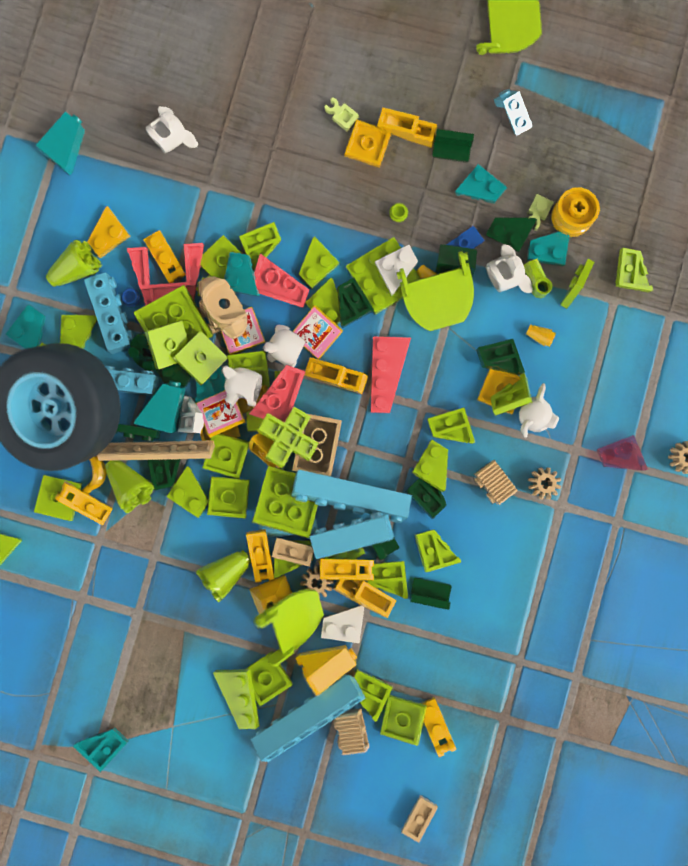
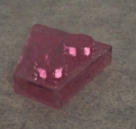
(622, 455)

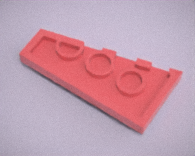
(387, 365)

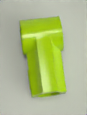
(537, 276)

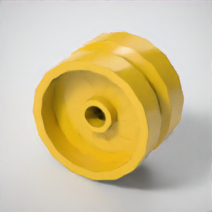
(575, 211)

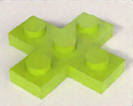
(287, 437)

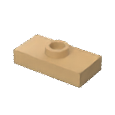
(293, 552)
(419, 818)

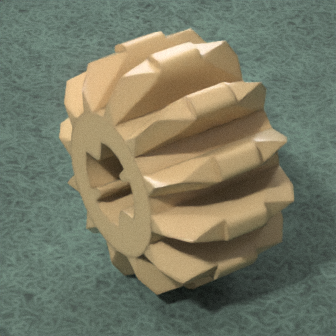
(678, 457)
(547, 490)
(308, 583)

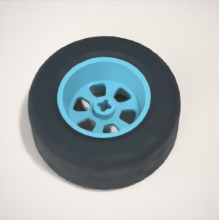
(87, 388)

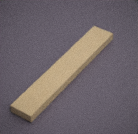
(157, 450)

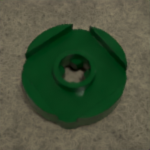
(138, 352)

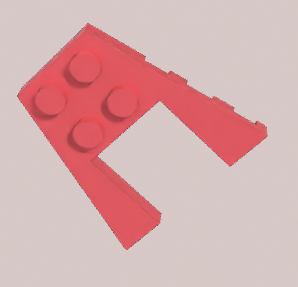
(140, 263)

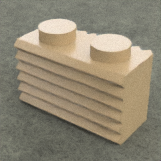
(495, 483)
(351, 732)

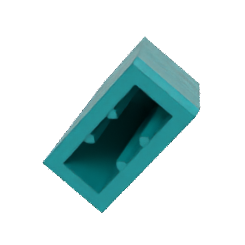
(63, 142)
(163, 408)

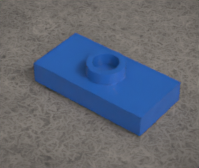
(469, 239)

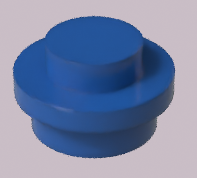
(131, 297)

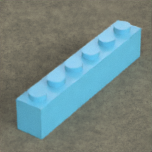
(350, 495)
(307, 718)

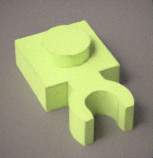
(343, 115)
(539, 209)

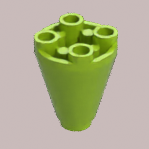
(73, 264)
(128, 485)
(223, 573)

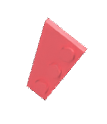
(278, 284)
(281, 395)

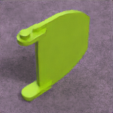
(512, 26)
(441, 297)
(293, 622)

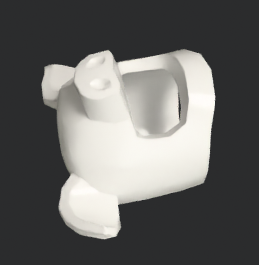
(169, 132)
(508, 271)
(284, 346)
(242, 384)
(537, 415)

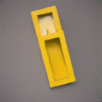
(407, 126)
(336, 375)
(366, 596)

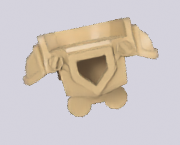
(230, 320)

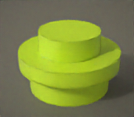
(398, 212)

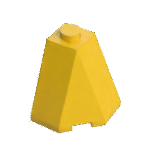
(326, 666)

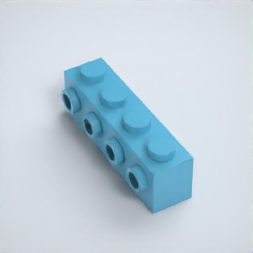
(109, 312)
(134, 383)
(351, 536)

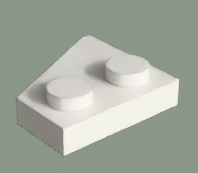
(391, 264)
(190, 417)
(344, 625)

